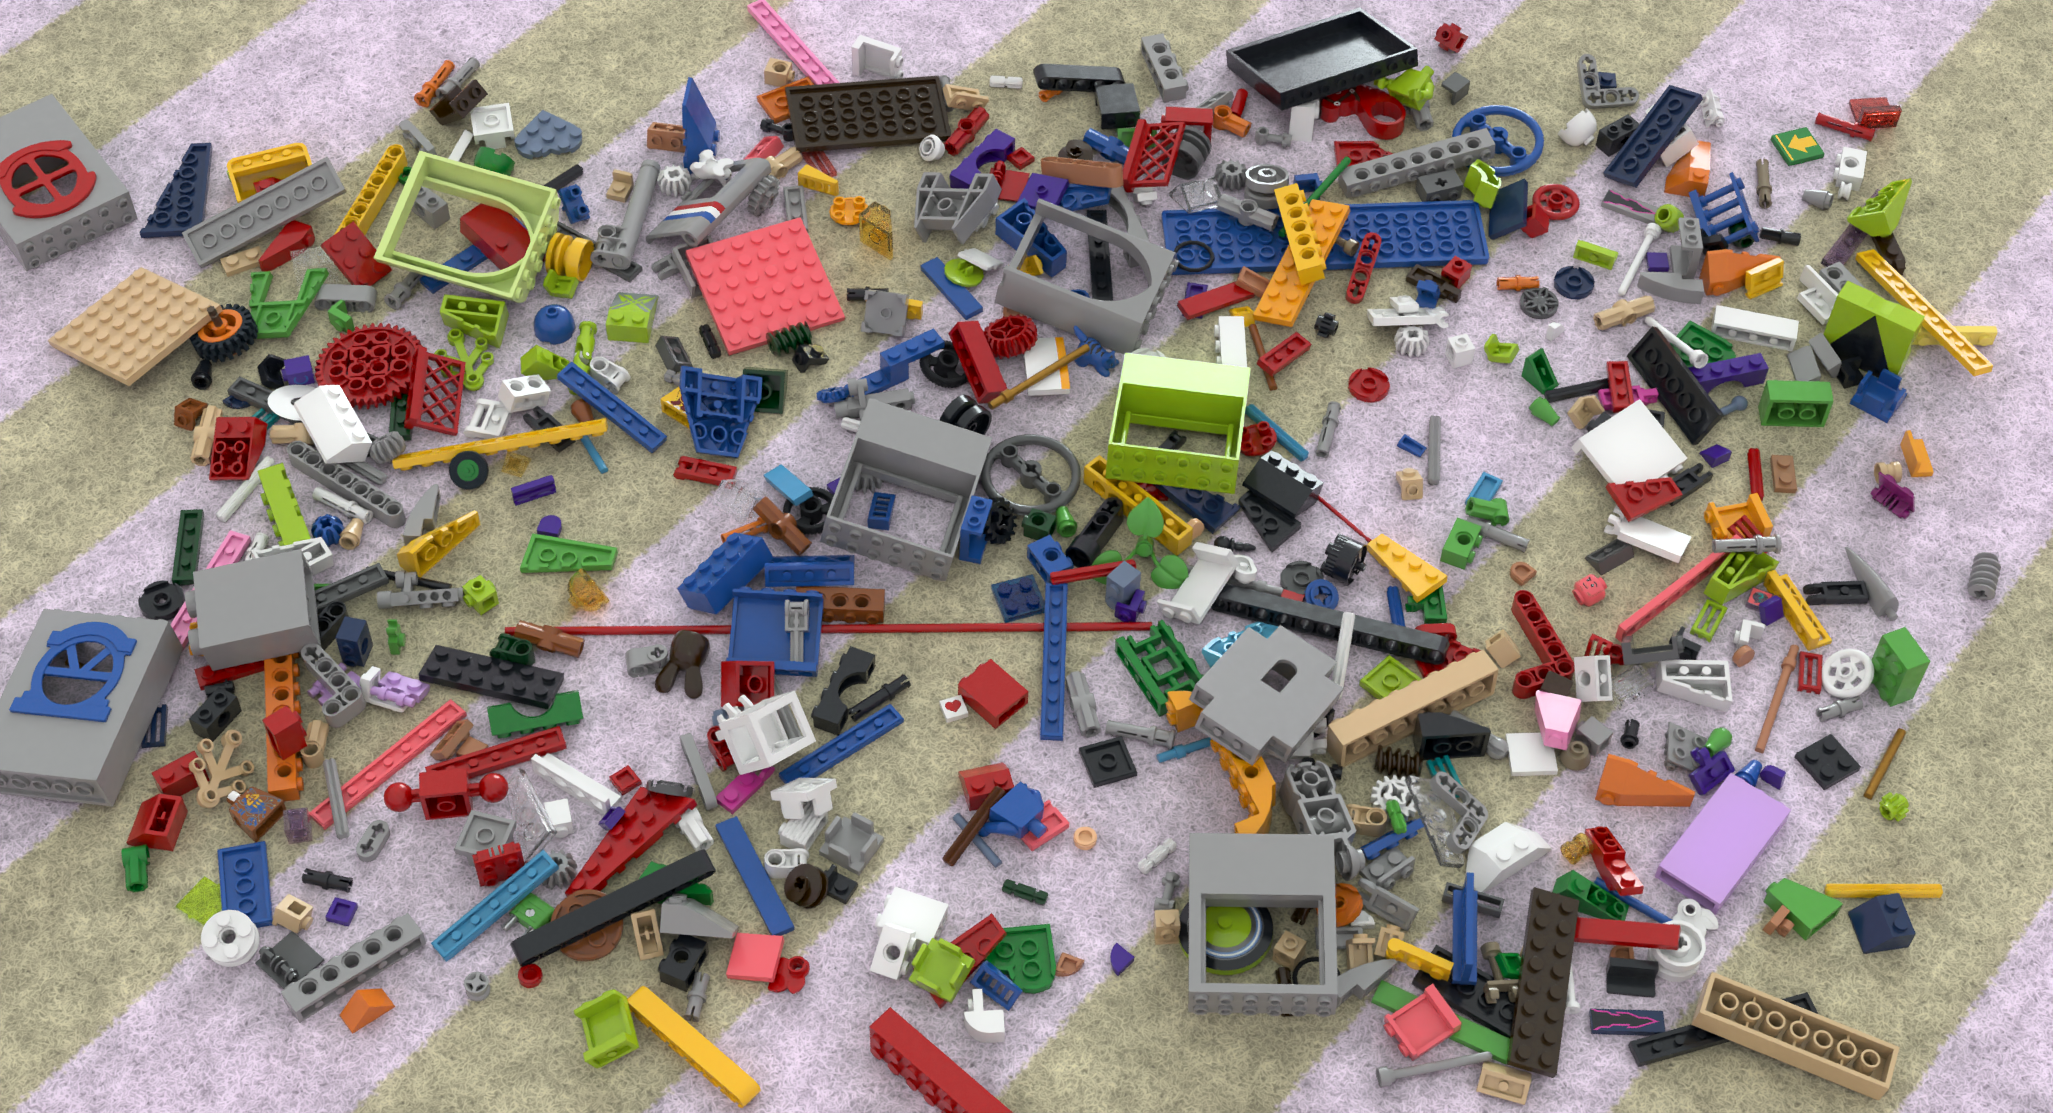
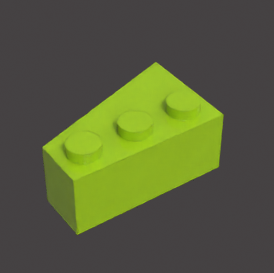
(476, 317)
(1739, 574)

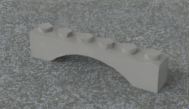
(1125, 208)

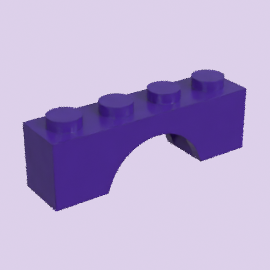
(993, 149)
(1747, 369)

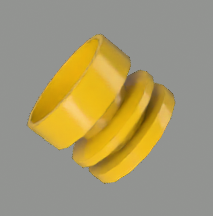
(569, 256)

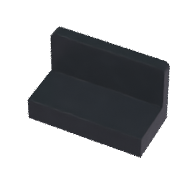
(1631, 977)

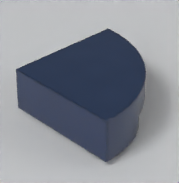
(232, 402)

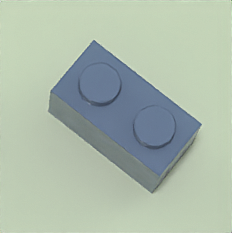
(1122, 584)

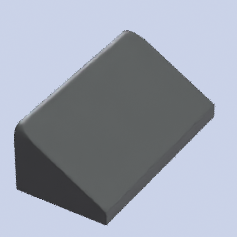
(672, 353)
(1610, 556)

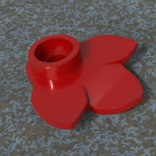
(788, 977)

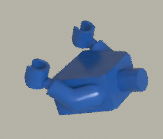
(1016, 814)

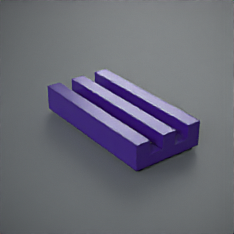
(533, 490)

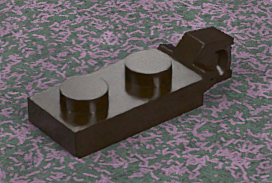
(1890, 251)
(1447, 289)

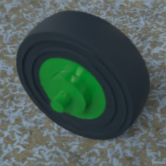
(468, 470)

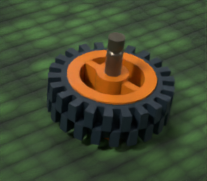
(225, 333)

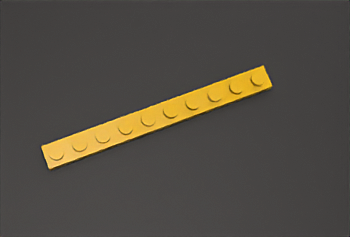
(1933, 322)
(510, 443)

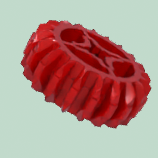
(1011, 336)

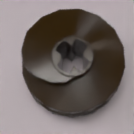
(1077, 150)
(806, 886)

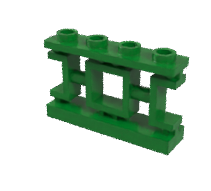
(1145, 674)

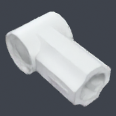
(694, 830)

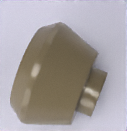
(1576, 756)

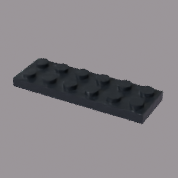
(1676, 385)
(491, 676)
(1471, 998)

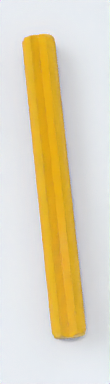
(1874, 890)

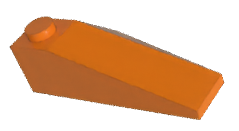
(1690, 172)
(1727, 270)
(1628, 785)

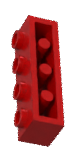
(977, 360)

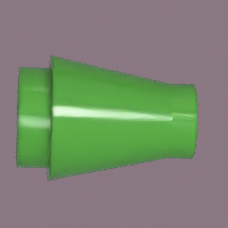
(1544, 411)
(1065, 523)
(1718, 740)

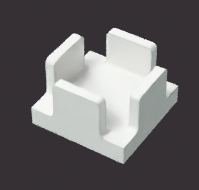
(492, 125)
(804, 790)

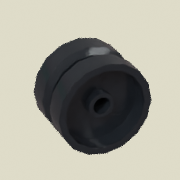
(967, 414)

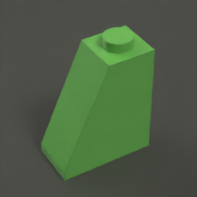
(1807, 907)

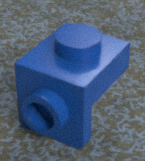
(1307, 182)
(1428, 294)

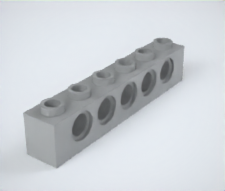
(347, 979)

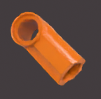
(1224, 119)

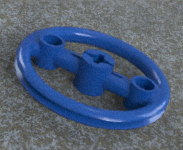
(1519, 159)

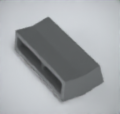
(1485, 909)

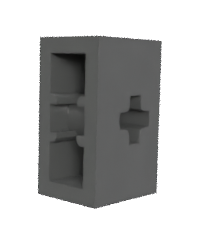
(1439, 186)

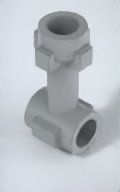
(1262, 136)
(1170, 881)

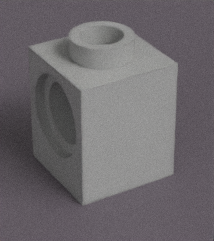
(1593, 735)

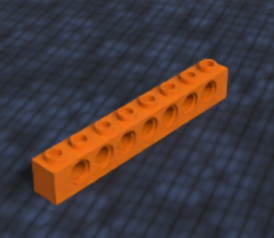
(281, 685)

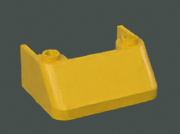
(274, 162)

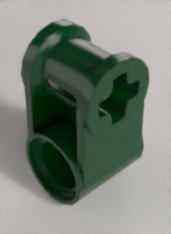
(513, 650)

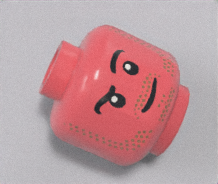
(1589, 590)

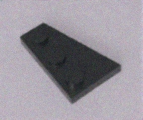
(1268, 520)

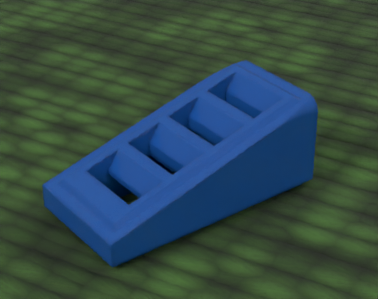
(876, 522)
(979, 983)

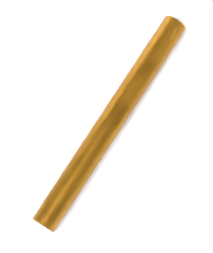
(1884, 764)

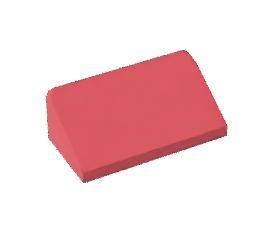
(766, 147)

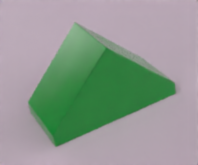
(1539, 372)

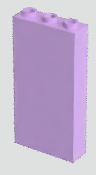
(1722, 843)

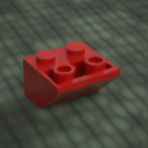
(158, 822)

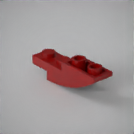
(1611, 862)

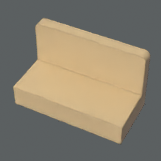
(1504, 1082)

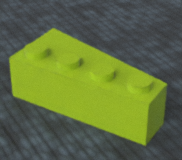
(282, 505)

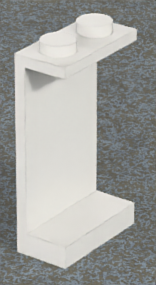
(1203, 585)

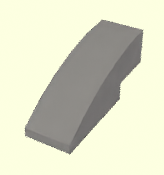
(1672, 286)
(423, 515)
(1363, 979)

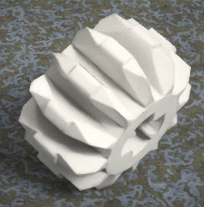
(674, 180)
(1411, 340)

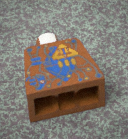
(255, 811)

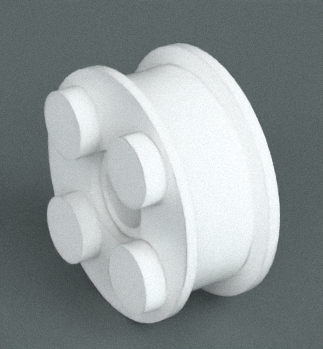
(221, 926)

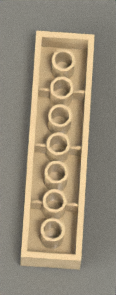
(1396, 715)
(1795, 1036)

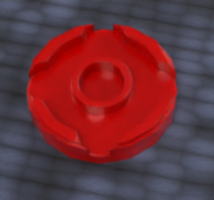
(1373, 389)

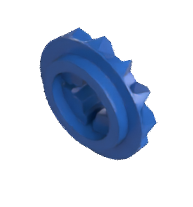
(833, 394)
(1325, 588)

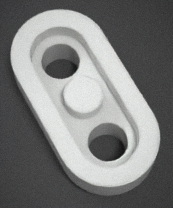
(1246, 570)

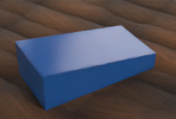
(1411, 446)

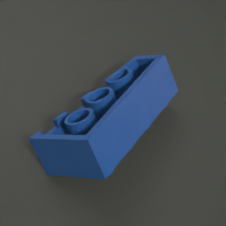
(1011, 228)

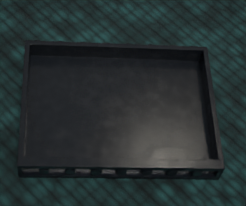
(1321, 58)

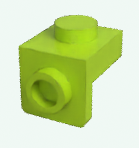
(560, 285)
(1500, 352)

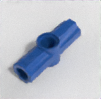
(1108, 147)

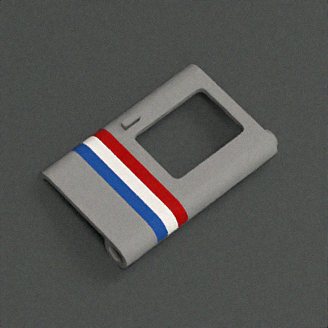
(703, 215)

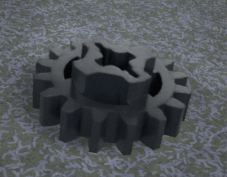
(1000, 522)

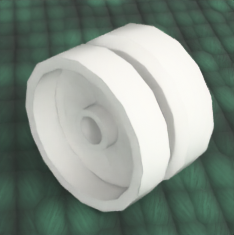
(1684, 962)

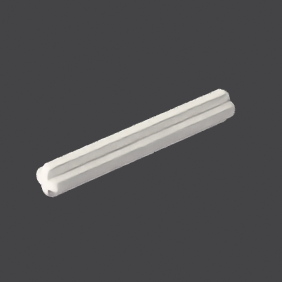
(243, 491)
(1343, 649)

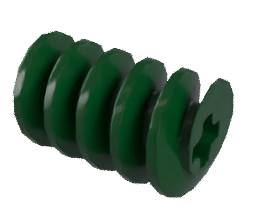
(790, 338)

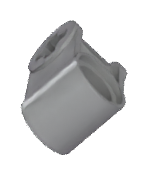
(645, 660)

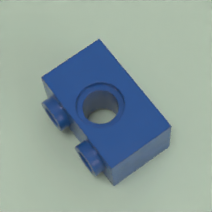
(1048, 557)

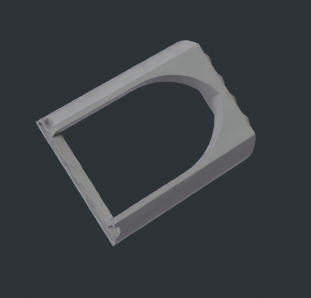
(1112, 323)

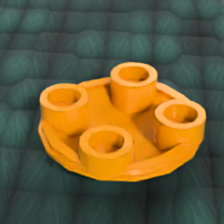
(847, 210)

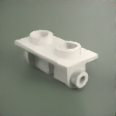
(1711, 109)

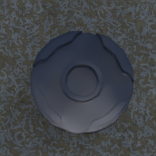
(1576, 288)

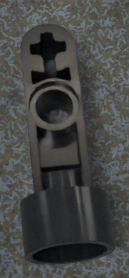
(1096, 533)

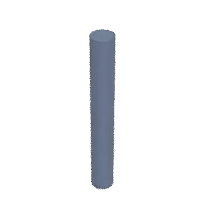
(979, 842)

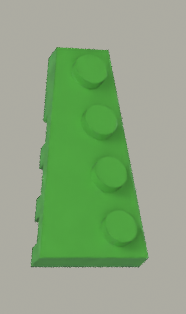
(566, 555)

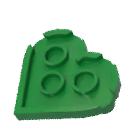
(1702, 339)
(1026, 957)

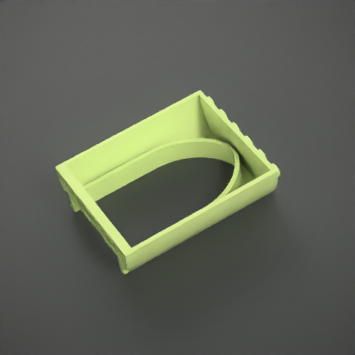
(529, 202)

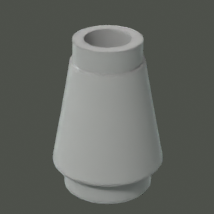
(1818, 198)

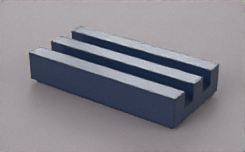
(163, 729)

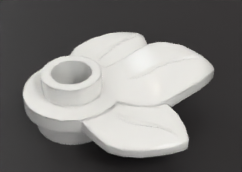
(1700, 918)

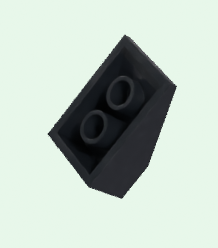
(1444, 734)

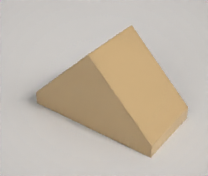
(647, 934)

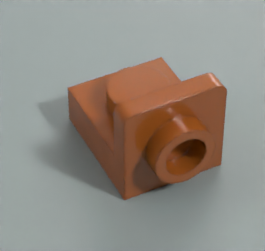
(187, 412)

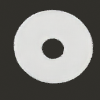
(280, 400)

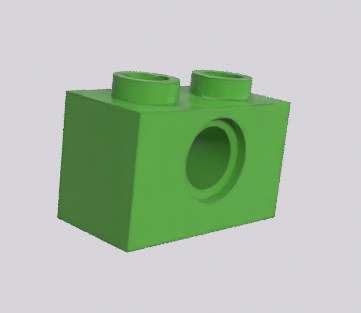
(1461, 543)

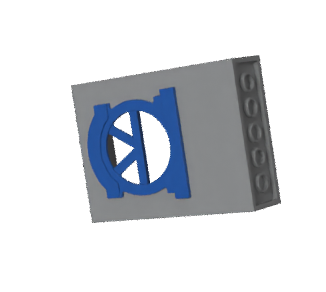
(86, 746)

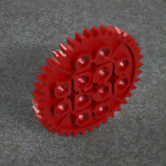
(369, 364)

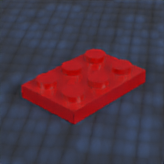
(355, 256)

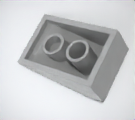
(691, 917)

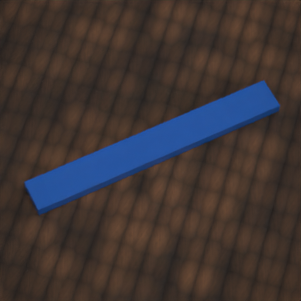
(1054, 662)

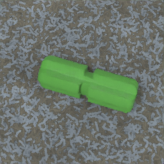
(1394, 812)

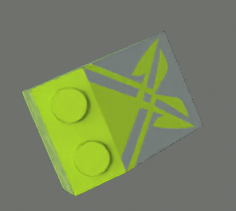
(631, 317)

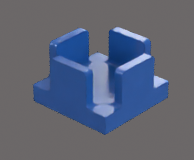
(1879, 395)

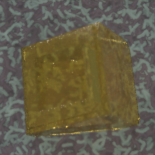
(515, 464)

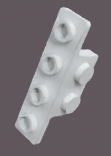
(1819, 297)

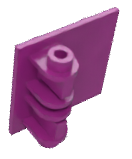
(1891, 490)

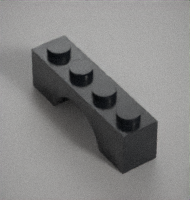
(853, 669)

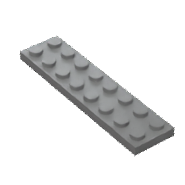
(264, 212)

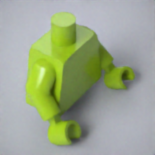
(1411, 87)

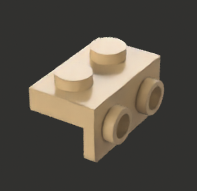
(963, 97)

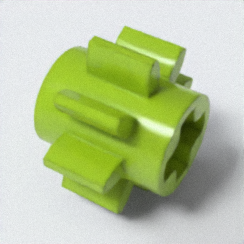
(1894, 806)

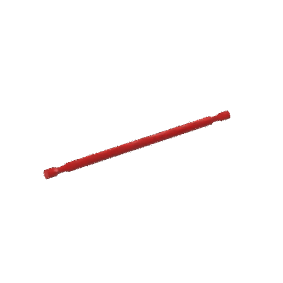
(1344, 519)

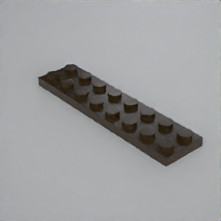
(1543, 983)

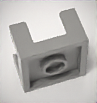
(885, 312)

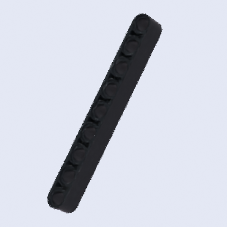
(612, 908)

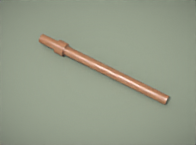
(1788, 666)

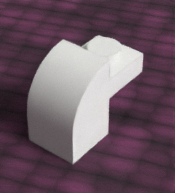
(981, 1024)

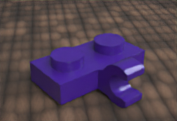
(1711, 771)

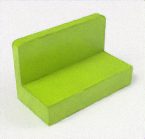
(1595, 254)

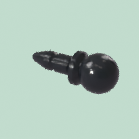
(1225, 542)

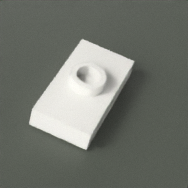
(1404, 304)

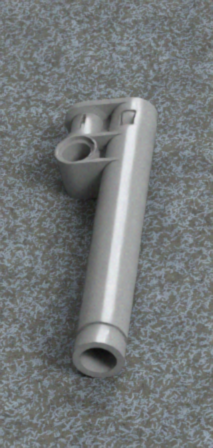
(618, 243)

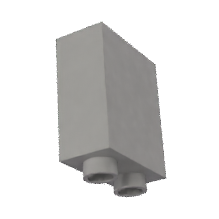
(253, 610)

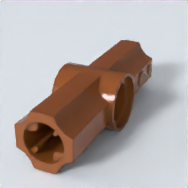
(782, 526)
(550, 638)

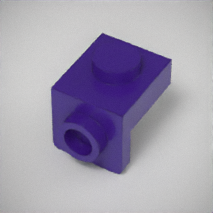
(1130, 612)

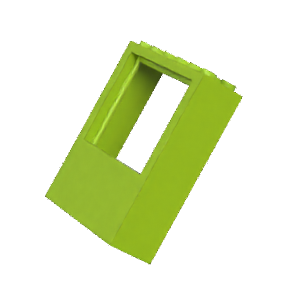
(1178, 397)

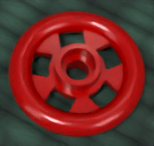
(1557, 201)

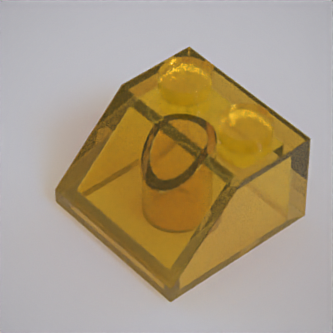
(876, 229)

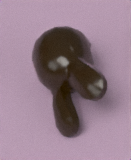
(687, 654)

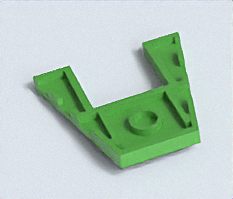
(280, 318)

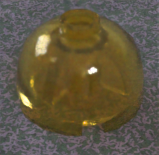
(585, 592)

